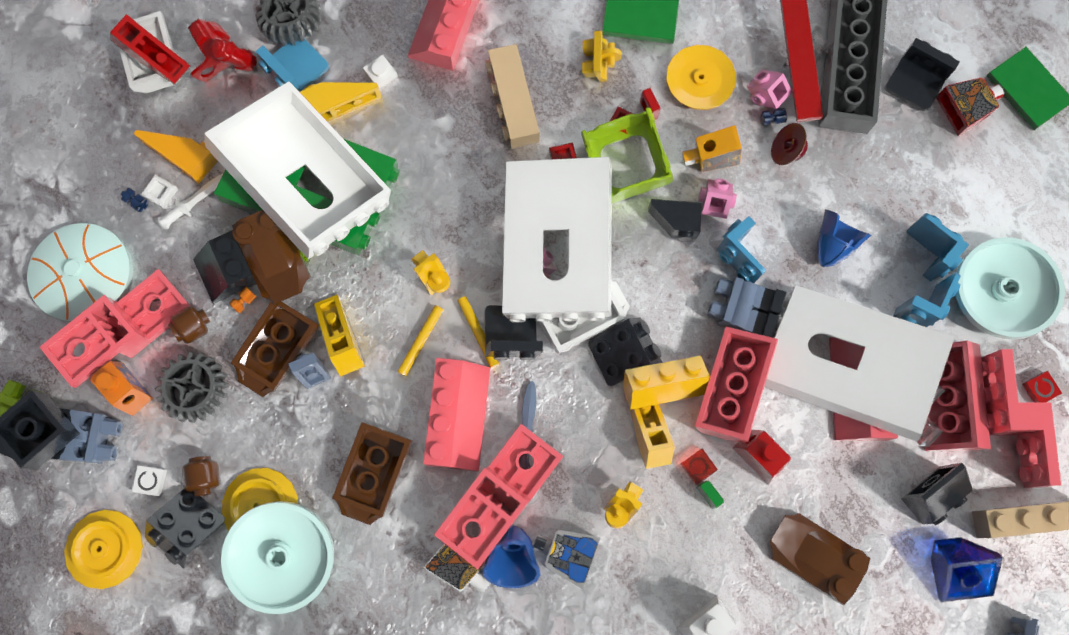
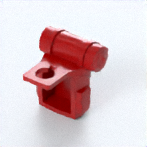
(218, 50)

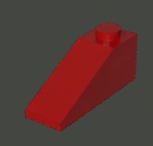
(148, 50)

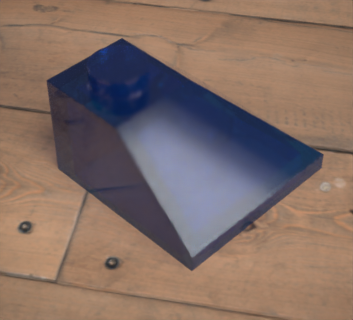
(964, 569)

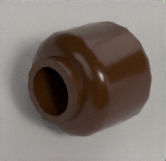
(189, 324)
(201, 475)

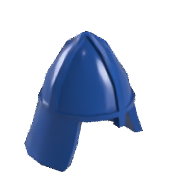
(837, 240)
(512, 561)

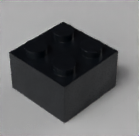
(35, 430)

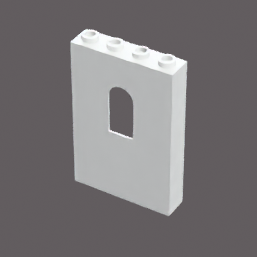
(278, 138)
(558, 197)
(894, 375)

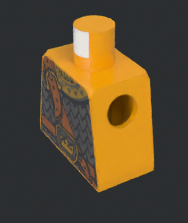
(715, 150)

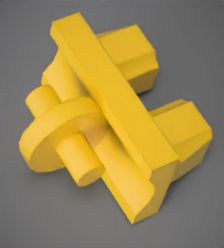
(604, 56)
(431, 272)
(623, 506)

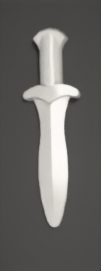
(185, 206)

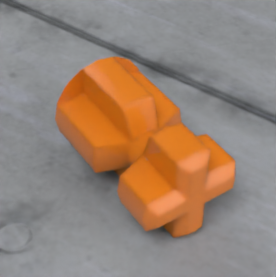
(246, 296)

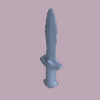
(528, 414)

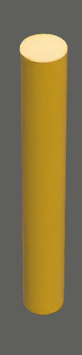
(476, 328)
(420, 340)

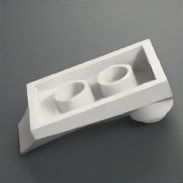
(139, 76)
(566, 334)

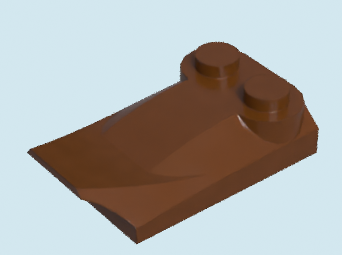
(271, 257)
(271, 346)
(371, 473)
(819, 557)

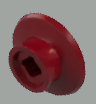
(789, 144)

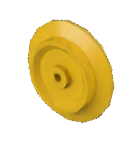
(701, 77)
(255, 488)
(120, 550)

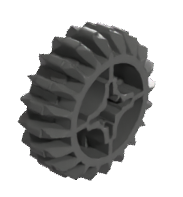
(288, 19)
(189, 397)

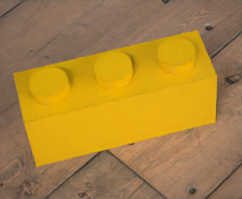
(665, 382)

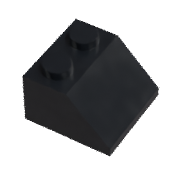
(223, 267)
(939, 493)

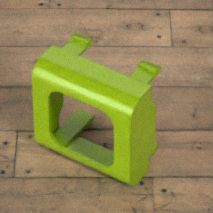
(635, 125)

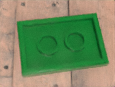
(641, 20)
(1030, 88)

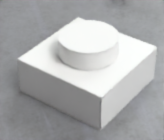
(380, 71)

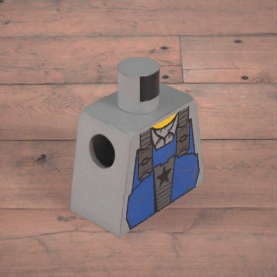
(568, 554)

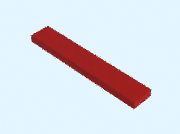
(801, 60)

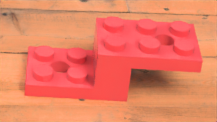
(114, 328)
(1029, 421)
(498, 496)

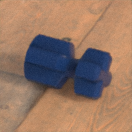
(778, 116)
(137, 202)

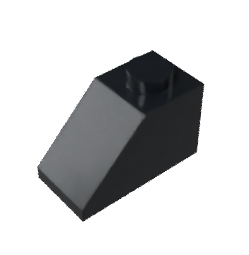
(677, 218)

